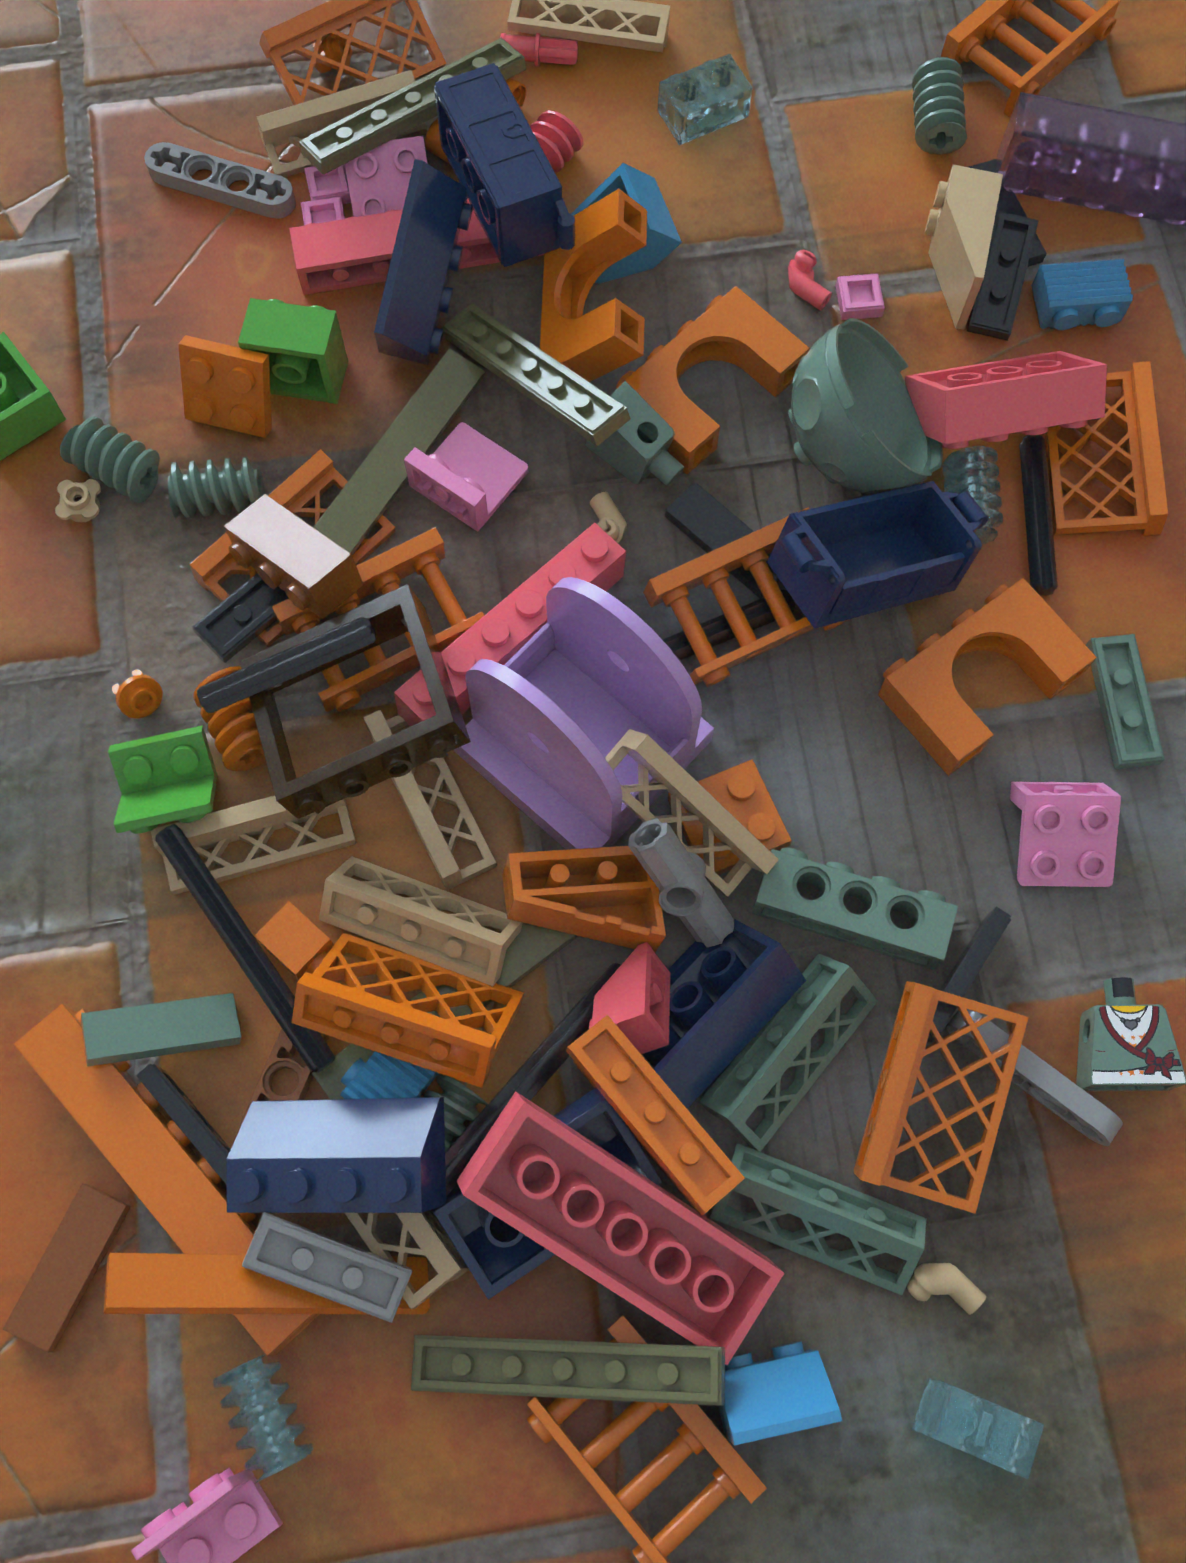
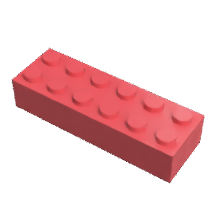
(619, 1227)

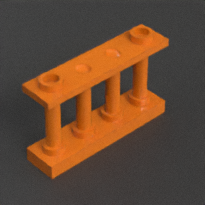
(991, 21)
(713, 571)
(382, 576)
(694, 1436)

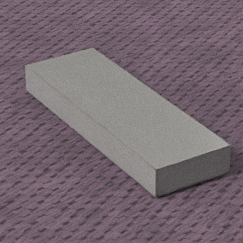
(327, 1267)

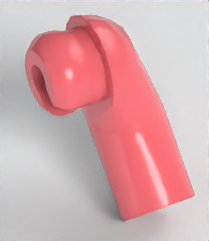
(802, 280)

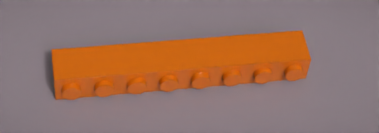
(149, 1156)

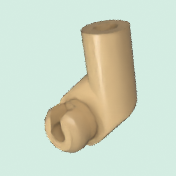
(610, 517)
(945, 1280)

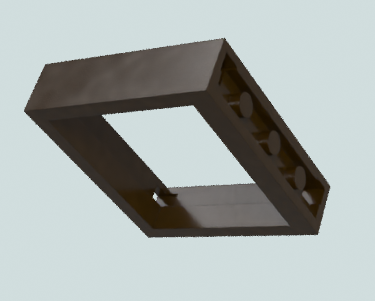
(388, 758)

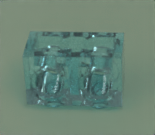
(704, 99)
(978, 1427)

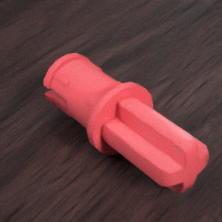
(544, 49)

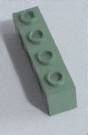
(928, 911)

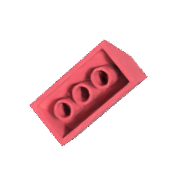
(1008, 397)

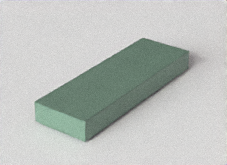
(1125, 702)
(160, 1029)

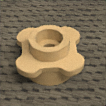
(82, 510)

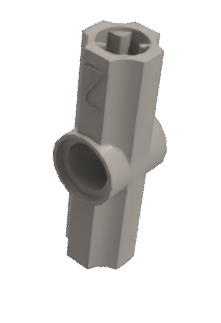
(681, 882)

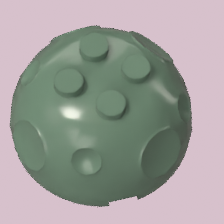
(858, 414)

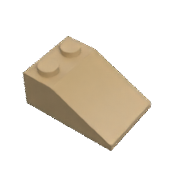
(962, 235)

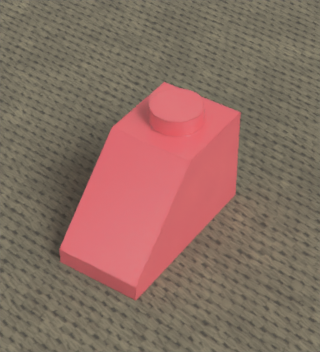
(637, 1000)

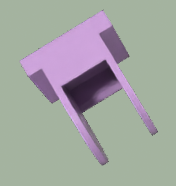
(567, 703)

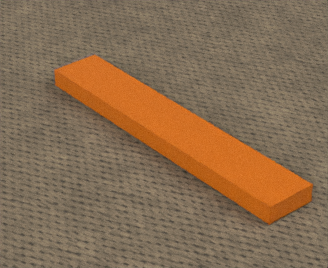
(219, 1286)

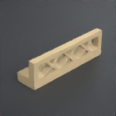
(595, 21)
(307, 118)
(698, 802)
(422, 814)
(252, 819)
(415, 921)
(433, 1244)

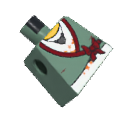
(1127, 1044)

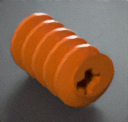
(234, 729)

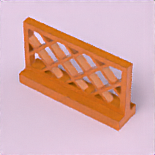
(329, 20)
(1143, 459)
(296, 495)
(403, 1026)
(897, 1084)
(655, 1115)

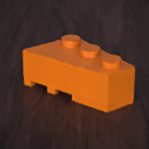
(585, 894)

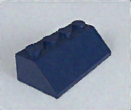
(422, 264)
(720, 1005)
(339, 1157)
(499, 1252)

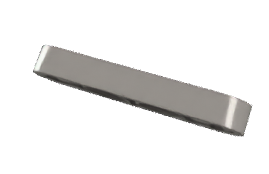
(223, 175)
(1046, 1084)

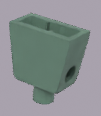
(640, 443)

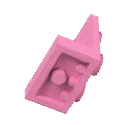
(382, 176)
(466, 475)
(1066, 833)
(220, 1525)

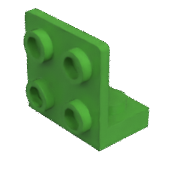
(163, 779)

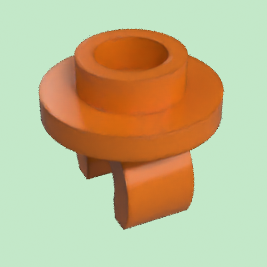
(332, 49)
(138, 695)

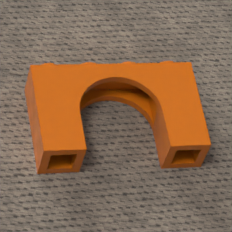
(728, 331)
(612, 332)
(1011, 624)

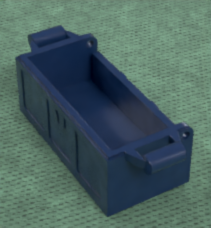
(502, 166)
(877, 551)

